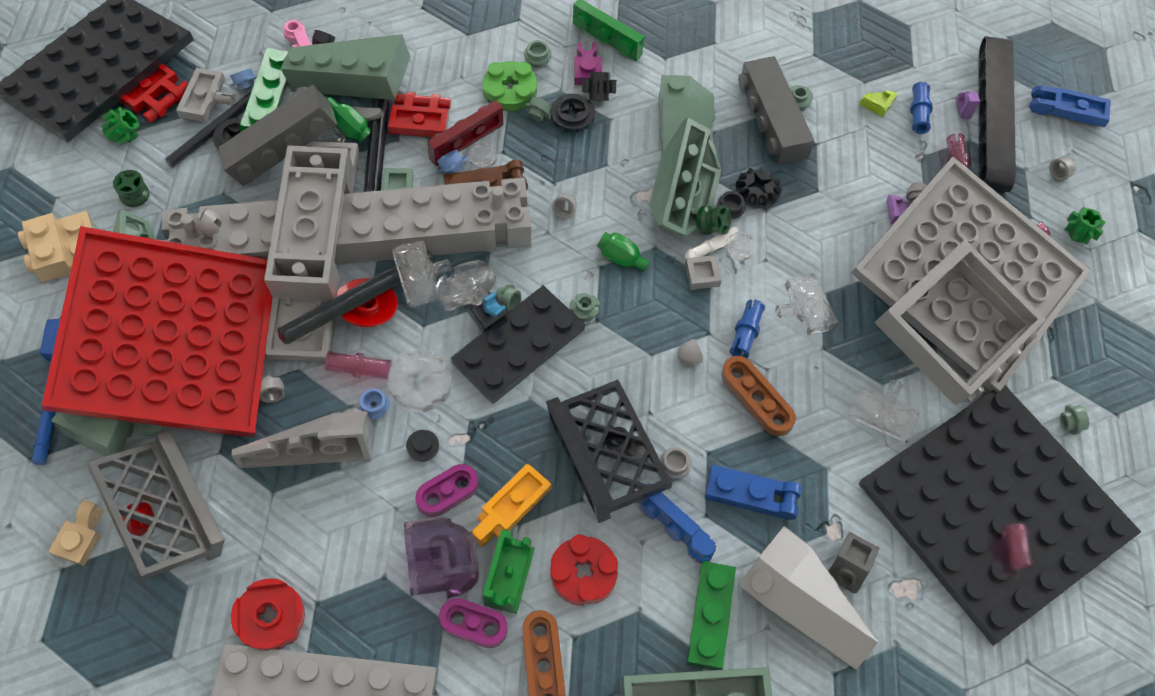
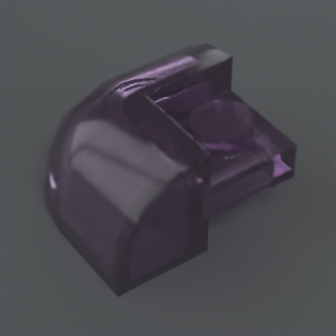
(440, 557)

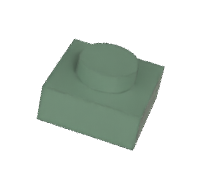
(397, 178)

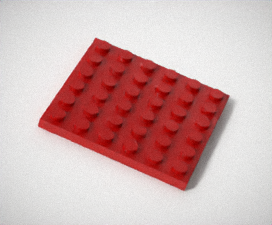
(161, 335)

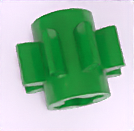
(120, 126)
(1085, 225)

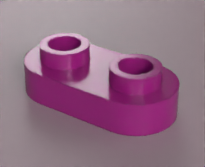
(445, 489)
(475, 621)

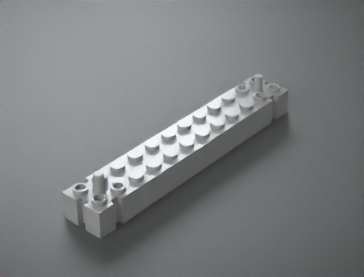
(375, 222)

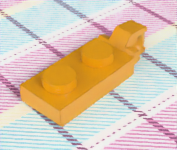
(511, 504)

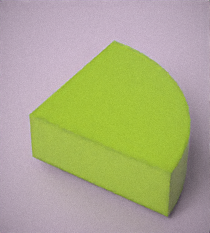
(879, 102)

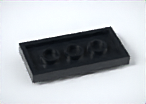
(517, 344)

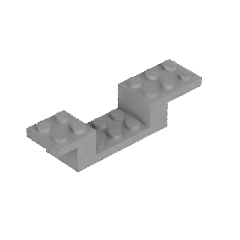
(304, 243)

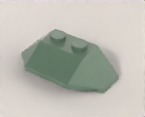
(685, 178)

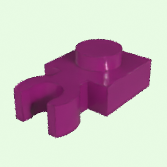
(586, 62)

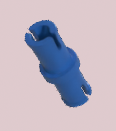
(921, 108)
(747, 328)

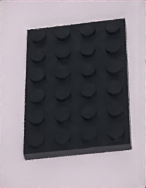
(93, 66)

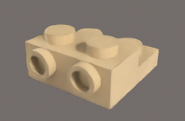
(52, 243)

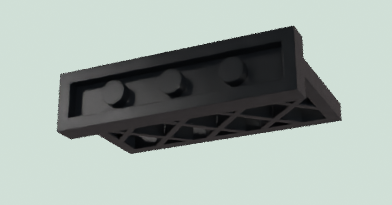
(585, 465)

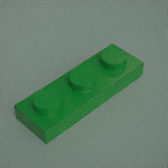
(608, 29)
(711, 616)

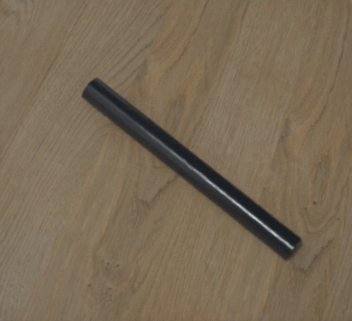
(207, 132)

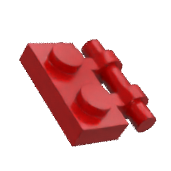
(151, 88)
(425, 120)

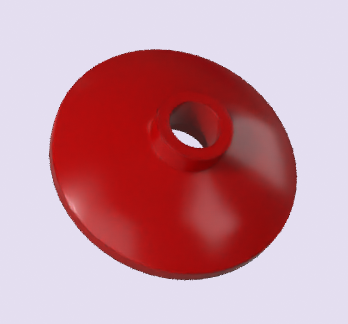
(373, 312)

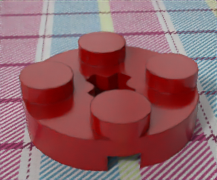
(585, 589)
(283, 628)

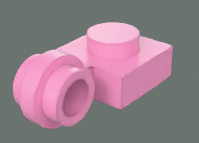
(295, 33)

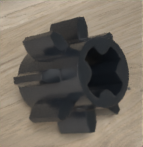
(599, 86)

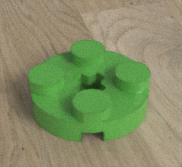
(510, 72)

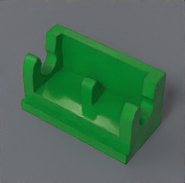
(508, 573)

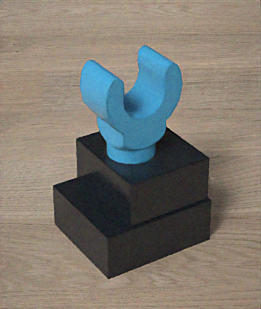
(487, 312)

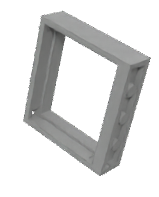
(996, 291)

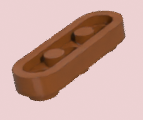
(754, 383)
(543, 649)

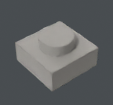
(703, 272)

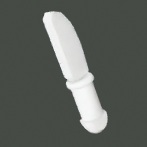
(710, 246)

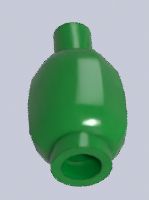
(349, 121)
(621, 251)

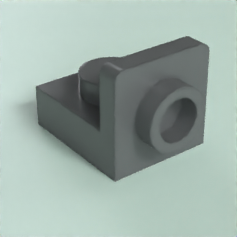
(853, 562)

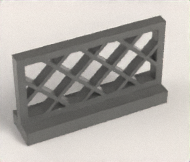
(186, 498)

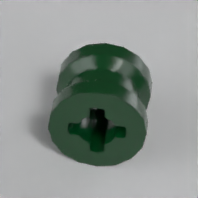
(133, 181)
(713, 220)

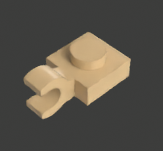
(78, 539)

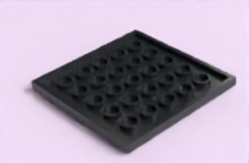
(989, 472)

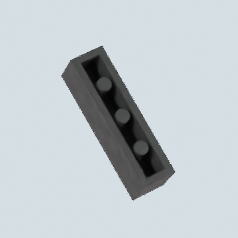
(776, 110)
(267, 140)

